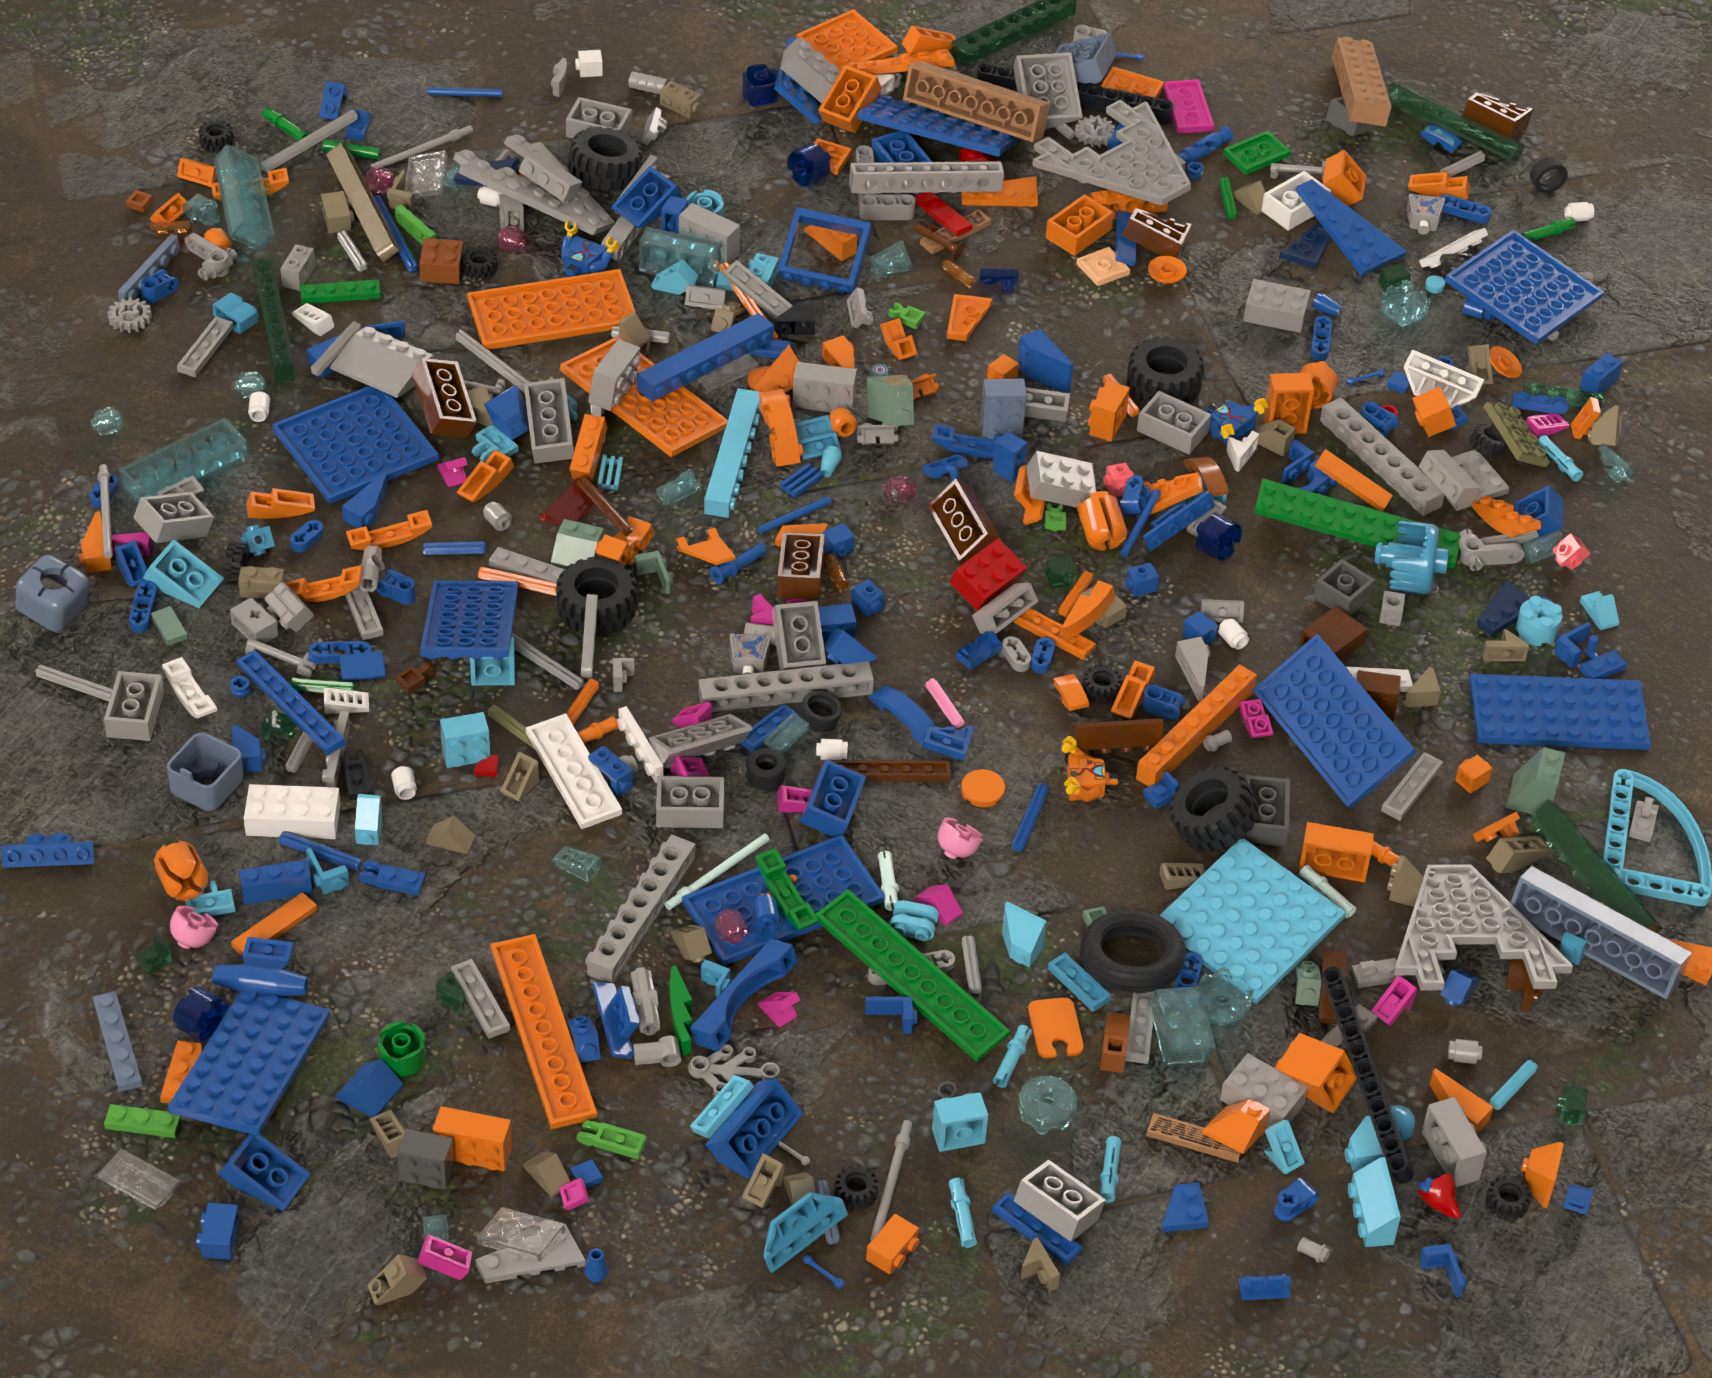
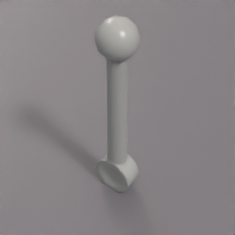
(804, 1159)

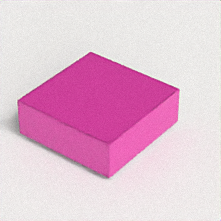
(574, 1194)

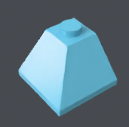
(1023, 934)

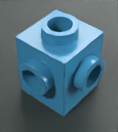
(264, 537)

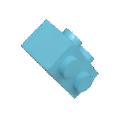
(765, 268)

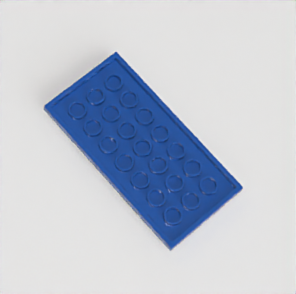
(935, 125)
(470, 619)
(1559, 711)
(1334, 721)
(821, 876)
(249, 1061)

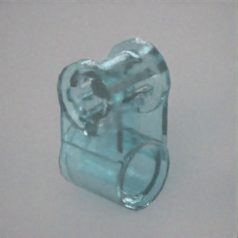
(202, 210)

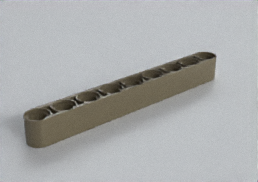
(363, 202)

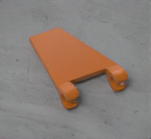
(712, 550)

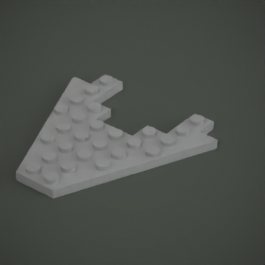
(1138, 167)
(581, 210)
(1462, 909)

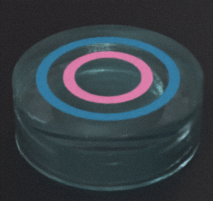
(879, 369)

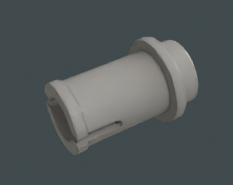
(1212, 743)
(1313, 1250)

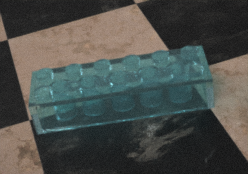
(243, 197)
(196, 454)

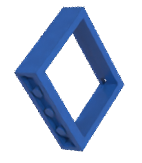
(831, 222)

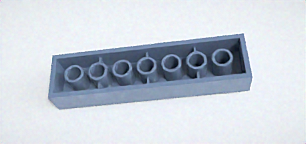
(1609, 935)

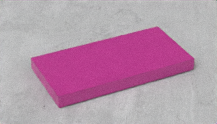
(1190, 106)

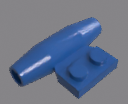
(263, 970)

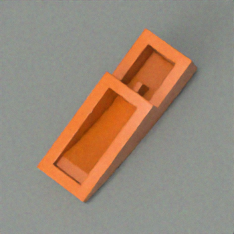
(1439, 184)
(486, 476)
(279, 504)
(1088, 609)
(1133, 690)

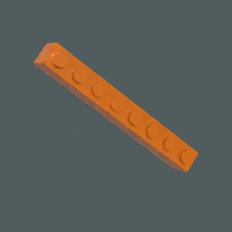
(1196, 726)

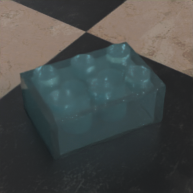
(1182, 1025)

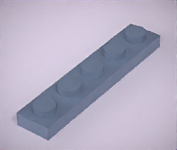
(155, 262)
(117, 1041)

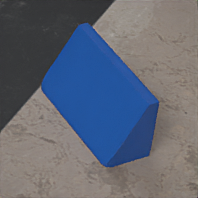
(395, 329)
(362, 666)

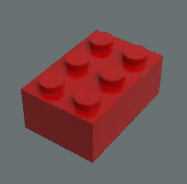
(988, 574)

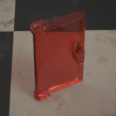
(570, 505)

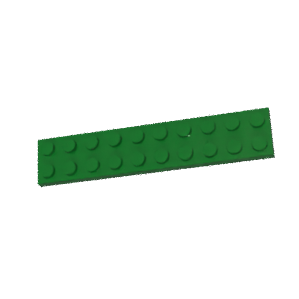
(1338, 517)
(912, 975)

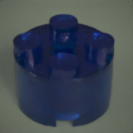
(759, 85)
(809, 164)
(1218, 536)
(199, 1013)

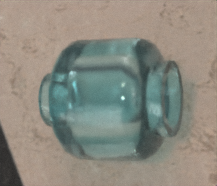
(250, 383)
(107, 421)

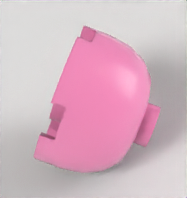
(957, 839)
(191, 928)

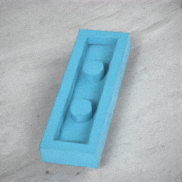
(721, 1106)

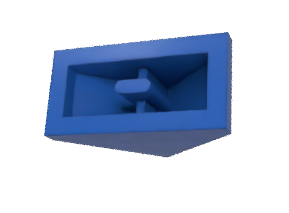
(130, 563)

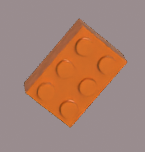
(847, 97)
(1079, 225)
(1290, 400)
(1336, 851)
(476, 1137)

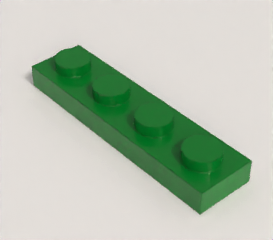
(340, 291)

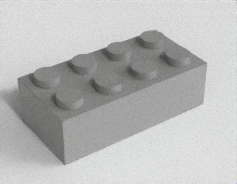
(549, 420)

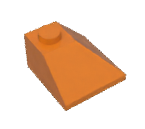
(1239, 1125)
(1542, 1171)

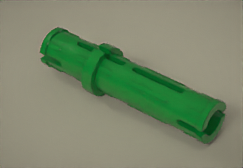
(279, 121)
(356, 150)
(1555, 228)

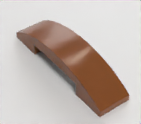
(1210, 473)

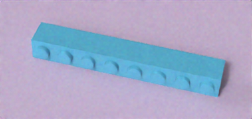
(733, 454)

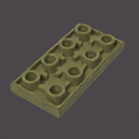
(1516, 434)

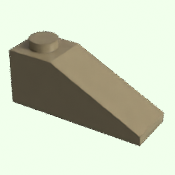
(1517, 852)

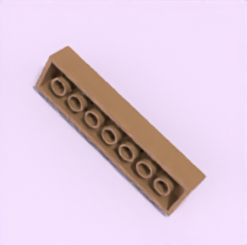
(1361, 81)
(976, 101)

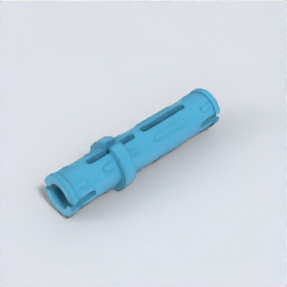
(1565, 463)
(1015, 1049)
(1108, 1185)
(960, 1203)

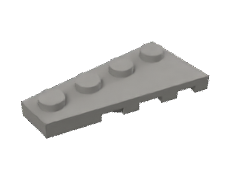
(506, 1266)

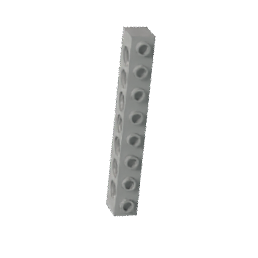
(926, 177)
(1382, 456)
(785, 686)
(640, 909)

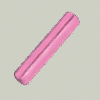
(944, 703)

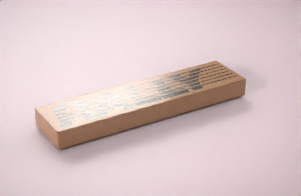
(977, 219)
(1188, 1136)

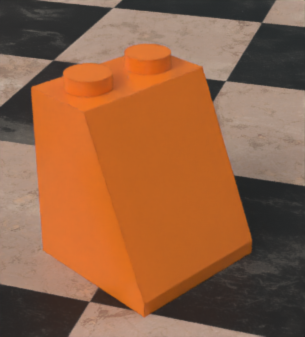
(1320, 1068)

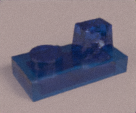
(1007, 277)

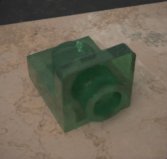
(278, 724)
(155, 956)
(449, 993)

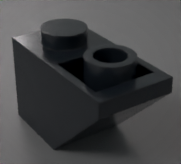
(796, 321)

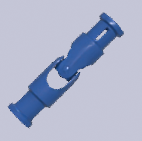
(1206, 145)

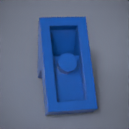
(358, 129)

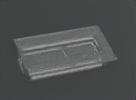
(138, 1179)

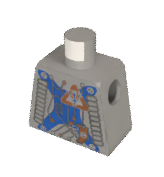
(1424, 212)
(749, 653)

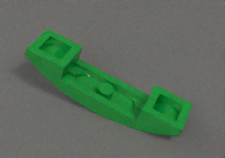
(783, 890)

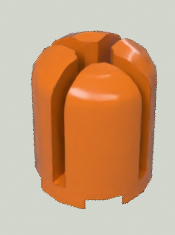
(1102, 521)
(181, 871)

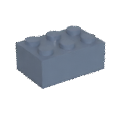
(1002, 407)

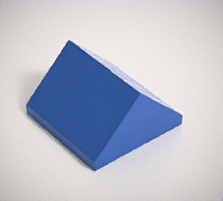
(371, 1088)

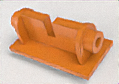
(924, 384)

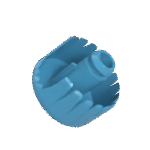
(1417, 560)

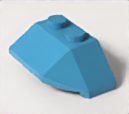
(800, 1227)

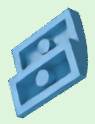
(815, 436)

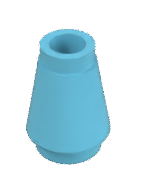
(830, 459)

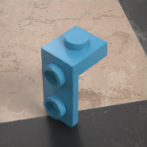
(329, 880)
(1573, 947)

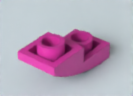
(1255, 719)

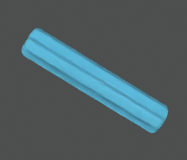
(1513, 1084)

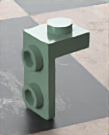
(650, 563)
(1307, 983)

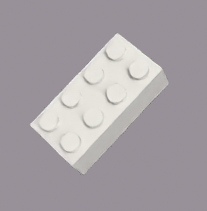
(292, 809)

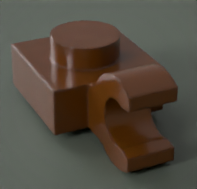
(413, 678)

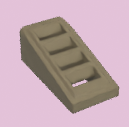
(1170, 882)
(390, 1133)

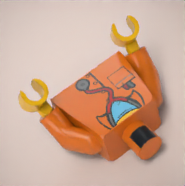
(1085, 774)

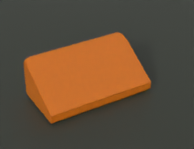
(170, 210)

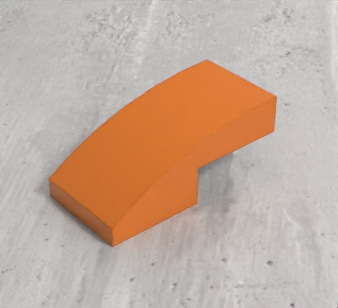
(1071, 692)

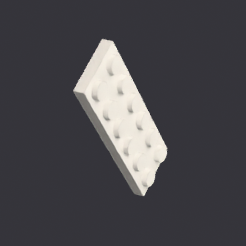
(572, 772)

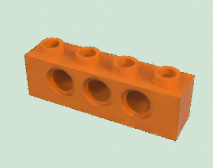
(1116, 200)

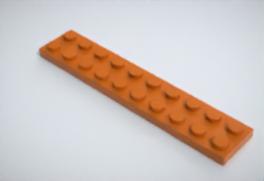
(543, 1031)

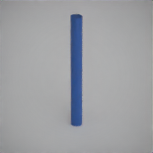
(465, 92)
(794, 515)
(1140, 523)

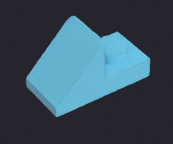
(1601, 609)
(1283, 1147)

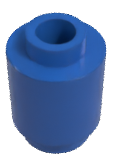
(766, 911)

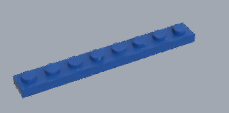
(291, 702)

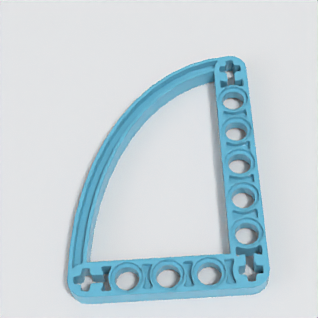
(1661, 793)

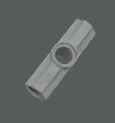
(372, 566)
(645, 1001)

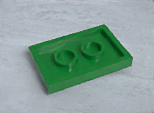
(1256, 152)

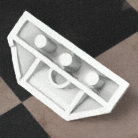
(1428, 373)

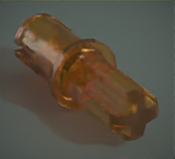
(958, 273)
(836, 572)

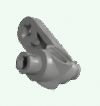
(216, 259)
(1477, 554)

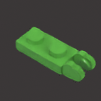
(612, 1139)

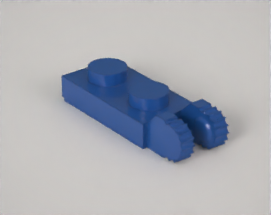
(1540, 403)
(392, 878)

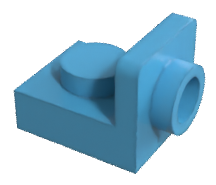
(715, 975)

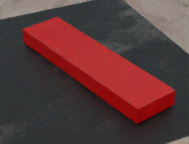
(943, 213)

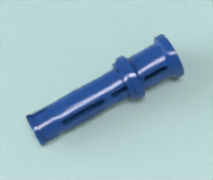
(732, 567)

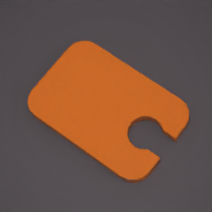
(1055, 1021)

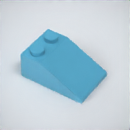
(183, 575)

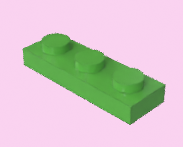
(413, 225)
(142, 1121)

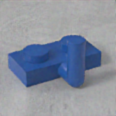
(950, 464)
(1603, 665)

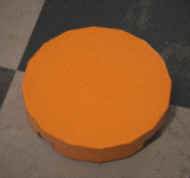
(983, 788)

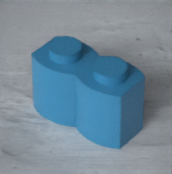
(236, 310)

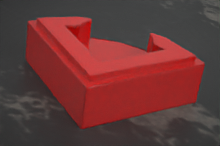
(487, 767)

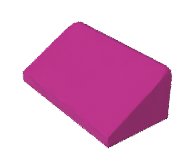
(445, 1257)

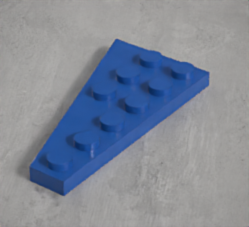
(796, 94)
(1356, 237)

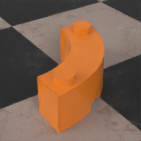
(779, 418)
(623, 547)

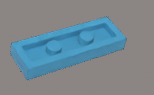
(1079, 982)

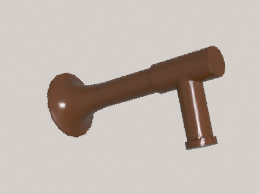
(928, 232)

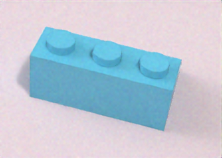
(1375, 1204)

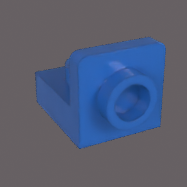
(1161, 792)

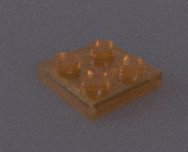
(163, 227)

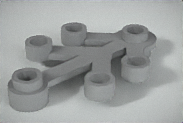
(730, 1068)

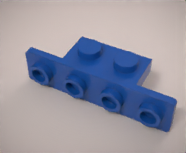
(1177, 519)
(47, 851)
(617, 1016)

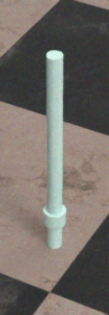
(717, 871)

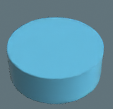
(1435, 284)

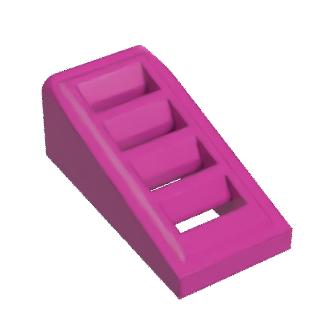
(1538, 425)
(142, 539)
(786, 799)

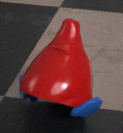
(1440, 1194)

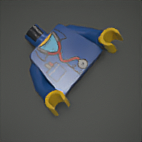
(584, 256)
(1234, 419)

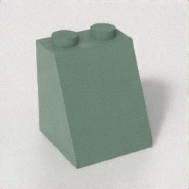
(890, 399)
(1536, 781)

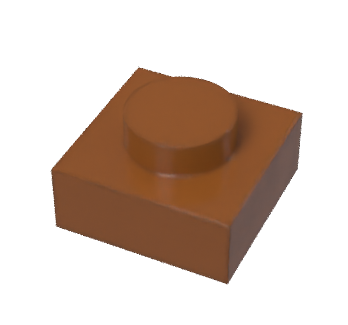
(139, 201)

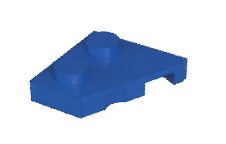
(948, 741)
(1186, 1209)

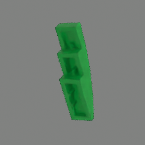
(680, 1011)

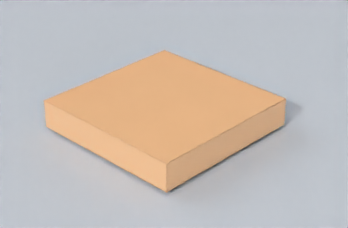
(1102, 266)

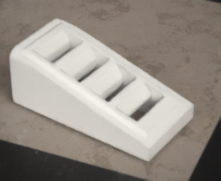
(315, 320)
(333, 700)

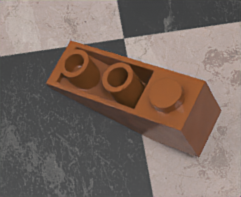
(1115, 1042)

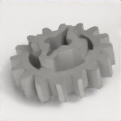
(1094, 131)
(128, 315)

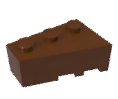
(1497, 115)
(1156, 233)

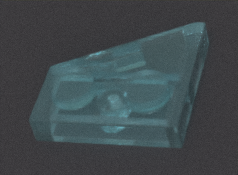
(891, 260)

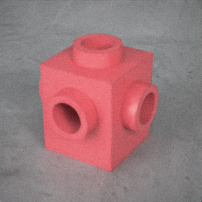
(1116, 478)
(1570, 552)

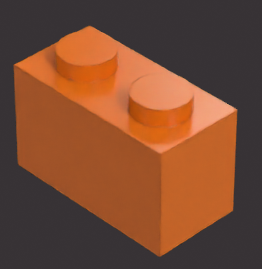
(893, 1244)

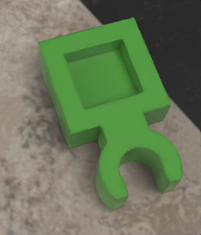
(910, 316)
(1054, 518)

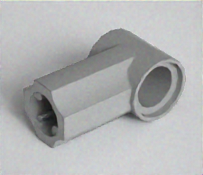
(664, 1051)

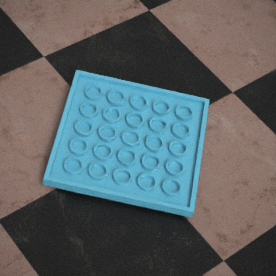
(1252, 918)

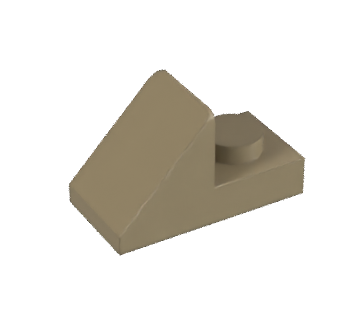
(1480, 362)
(1508, 649)
(764, 1180)
(1039, 1263)

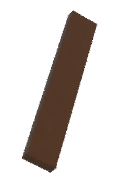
(898, 770)

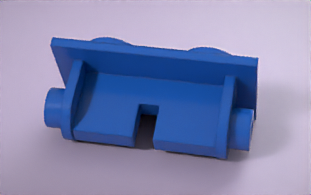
(1264, 1287)

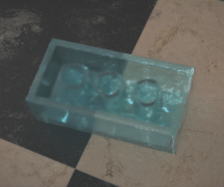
(663, 249)

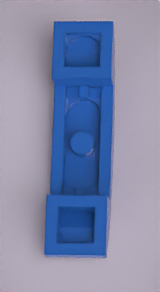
(963, 444)
(904, 710)

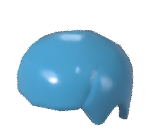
(1405, 1121)

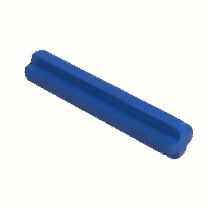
(452, 548)

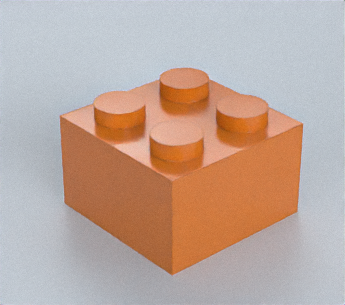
(1344, 178)
(1108, 410)

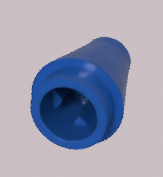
(1326, 305)
(596, 1266)

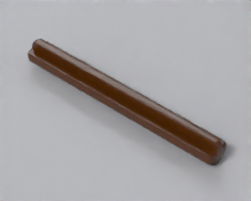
(605, 506)

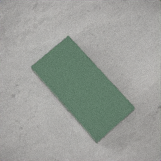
(169, 625)

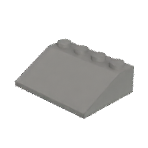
(1051, 80)
(380, 361)
(700, 739)

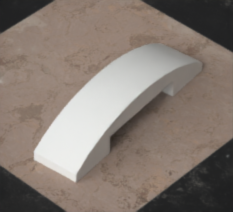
(187, 689)

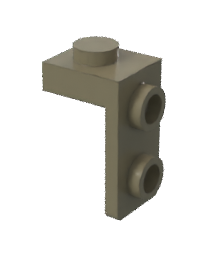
(397, 194)
(725, 315)

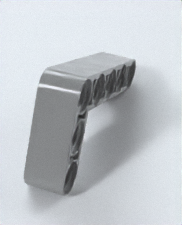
(882, 206)

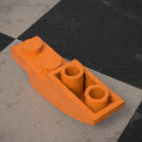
(1503, 518)

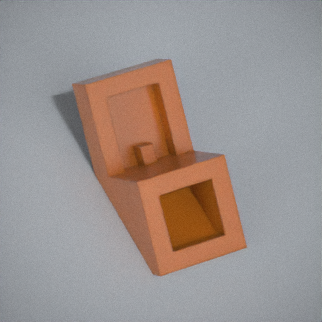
(895, 338)

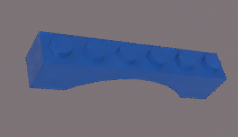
(769, 964)

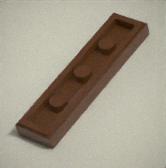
(1330, 959)

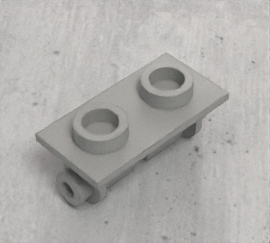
(868, 432)

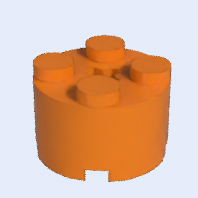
(1323, 381)

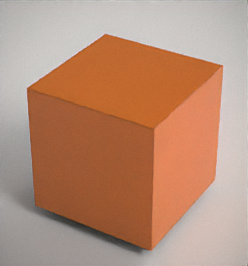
(1433, 412)

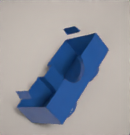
(983, 649)

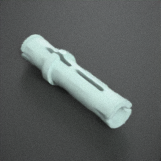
(1321, 885)
(889, 887)

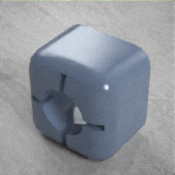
(55, 607)
(202, 758)

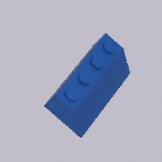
(752, 1127)

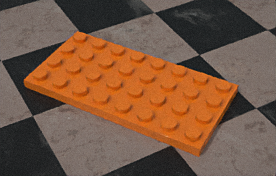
(550, 309)
(668, 422)

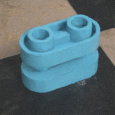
(914, 920)

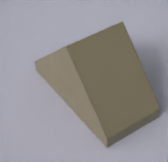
(1251, 196)
(1424, 691)
(521, 777)
(451, 835)
(547, 1172)
(798, 1186)

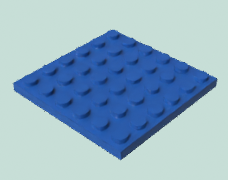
(1524, 286)
(354, 442)

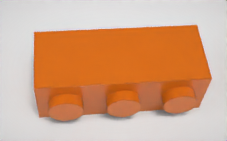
(588, 447)

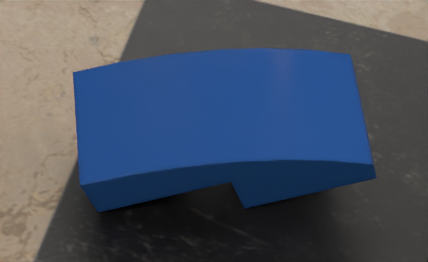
(1438, 134)

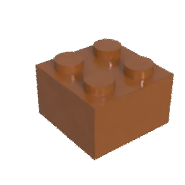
(441, 261)

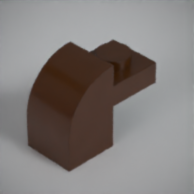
(1519, 980)

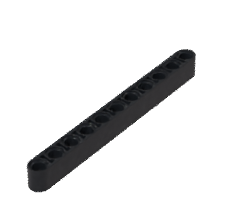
(1090, 96)
(1371, 1081)

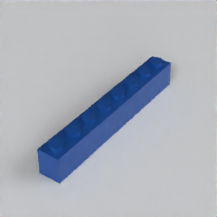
(704, 357)

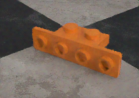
(1033, 507)

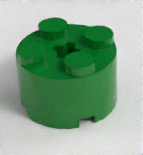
(402, 1048)

